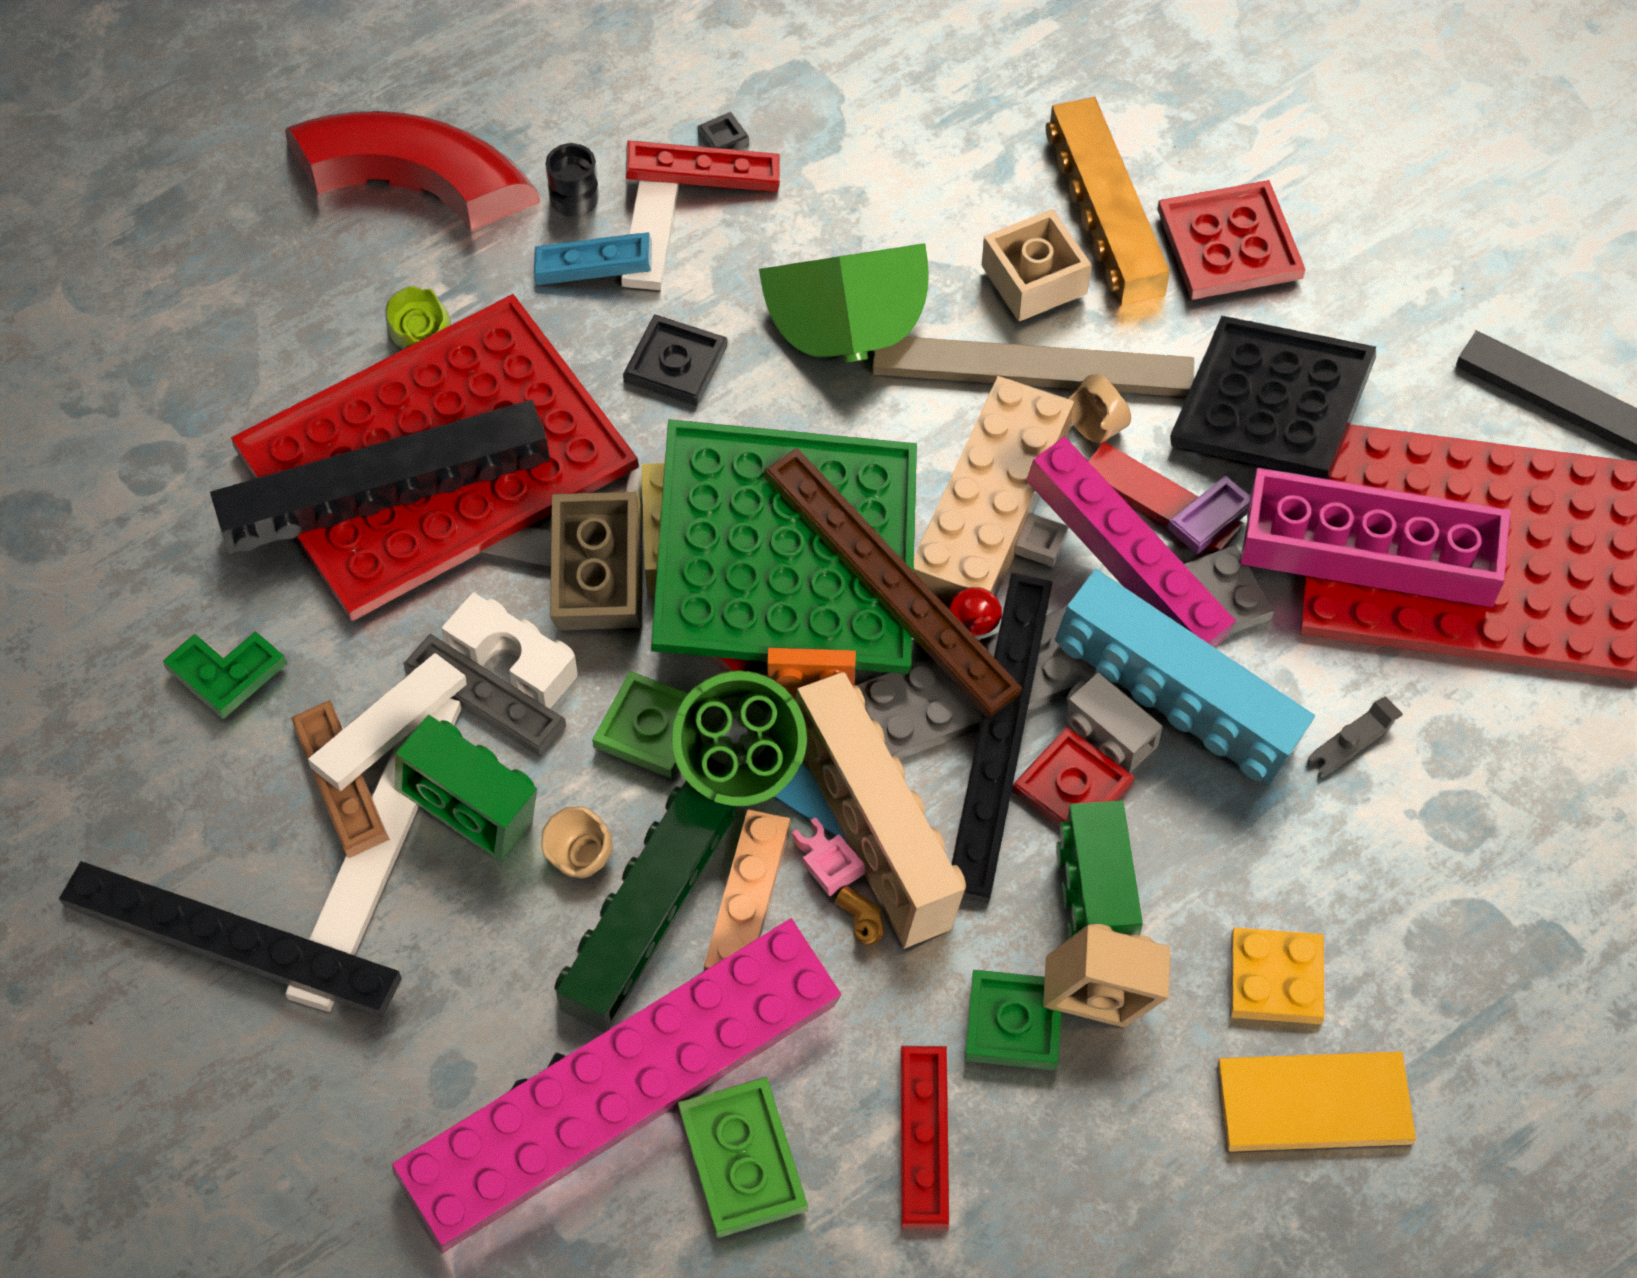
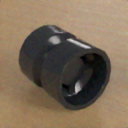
(572, 179)

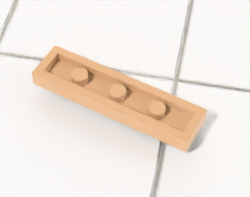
(749, 884)

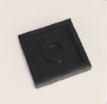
(675, 360)

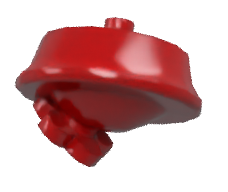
(977, 610)

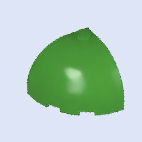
(848, 300)

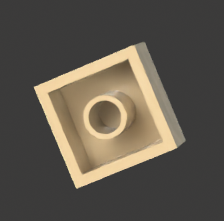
(1036, 265)
(1107, 975)

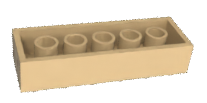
(988, 493)
(879, 811)

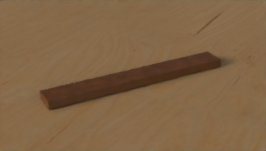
(893, 583)

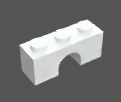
(486, 629)

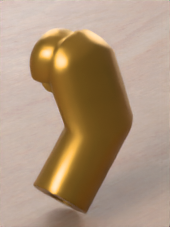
(866, 914)

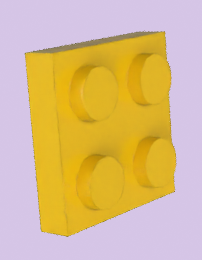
(1277, 975)

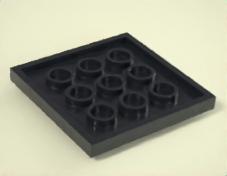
(1274, 397)

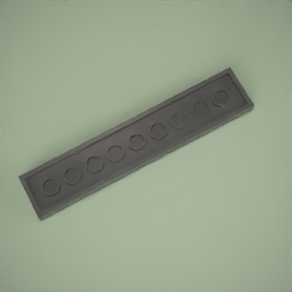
(930, 708)

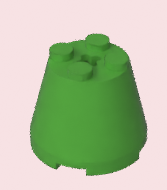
(765, 755)

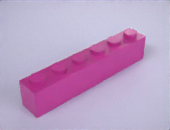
(1125, 541)

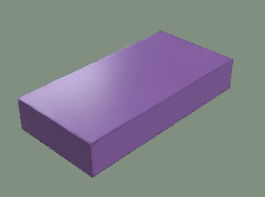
(1210, 515)

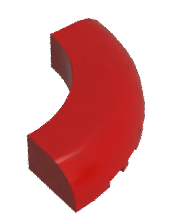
(415, 155)

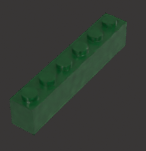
(643, 907)

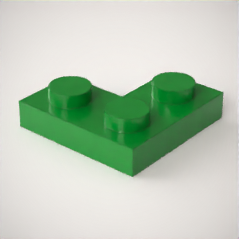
(226, 680)

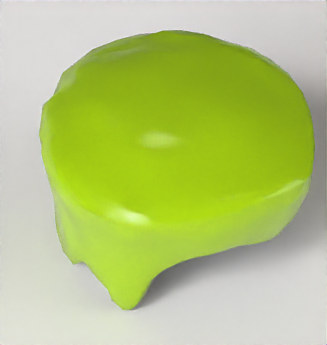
(414, 315)

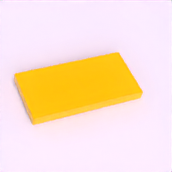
(1315, 1101)

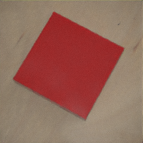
(1070, 774)

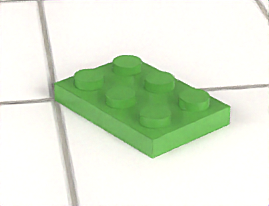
(742, 1157)

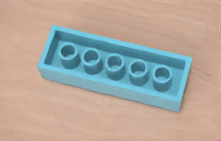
(1182, 677)

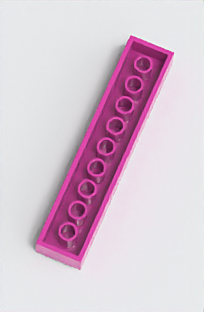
(615, 1085)

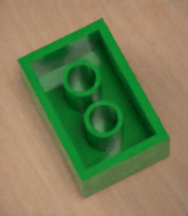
(465, 787)
(1099, 868)

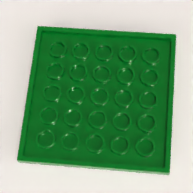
(750, 572)

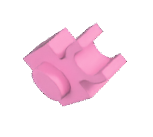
(830, 861)

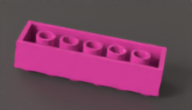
(1376, 537)

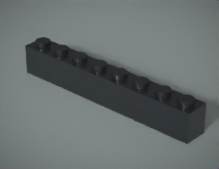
(380, 477)

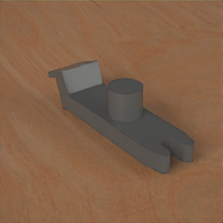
(1355, 736)

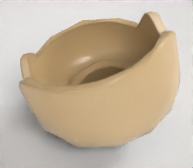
(576, 842)

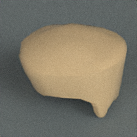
(1099, 409)

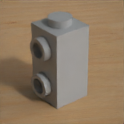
(1112, 722)

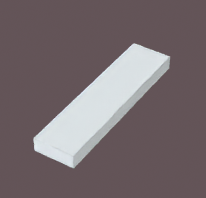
(653, 214)
(387, 722)

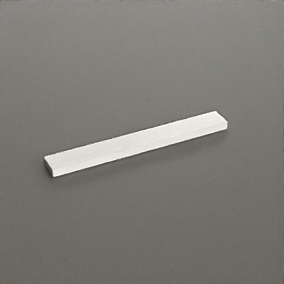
(365, 874)

